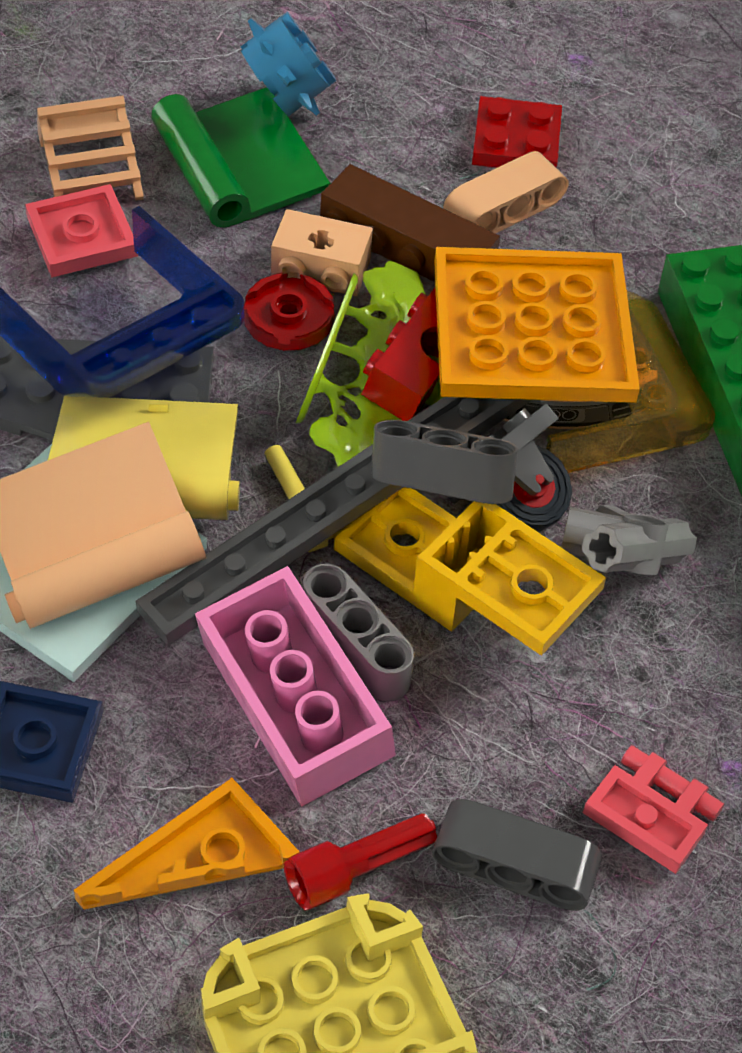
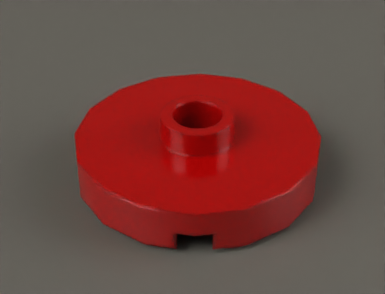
(288, 311)

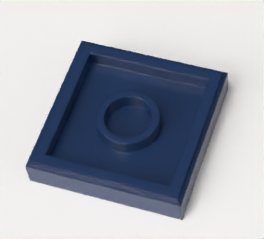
(45, 740)

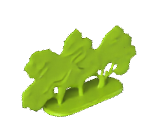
(391, 292)

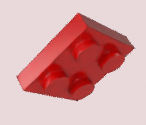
(514, 128)

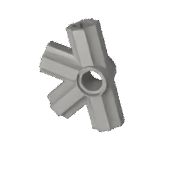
(626, 541)

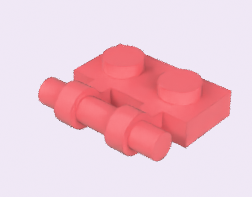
(647, 818)

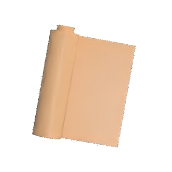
(92, 526)

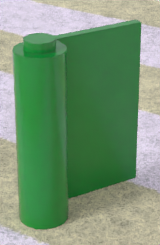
(239, 155)

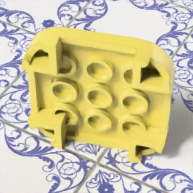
(333, 987)

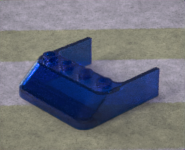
(122, 359)

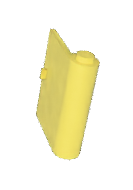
(191, 436)

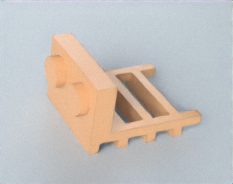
(88, 122)

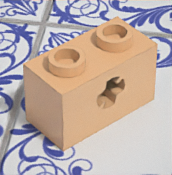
(321, 249)

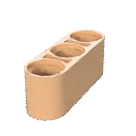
(509, 193)

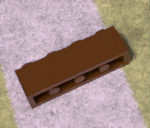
(402, 223)

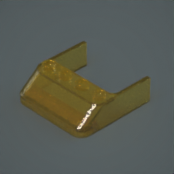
(668, 409)

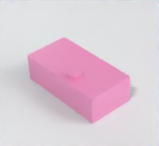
(296, 685)

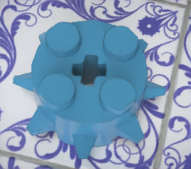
(287, 64)

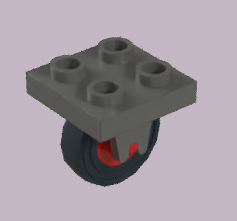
(541, 481)

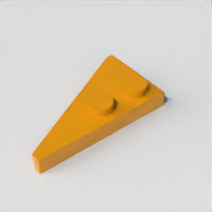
(206, 844)

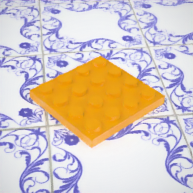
(534, 325)

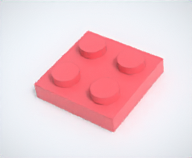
(81, 230)

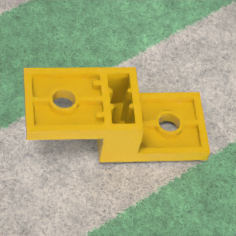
(471, 566)

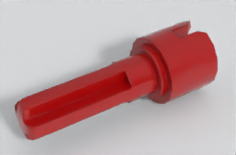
(329, 870)

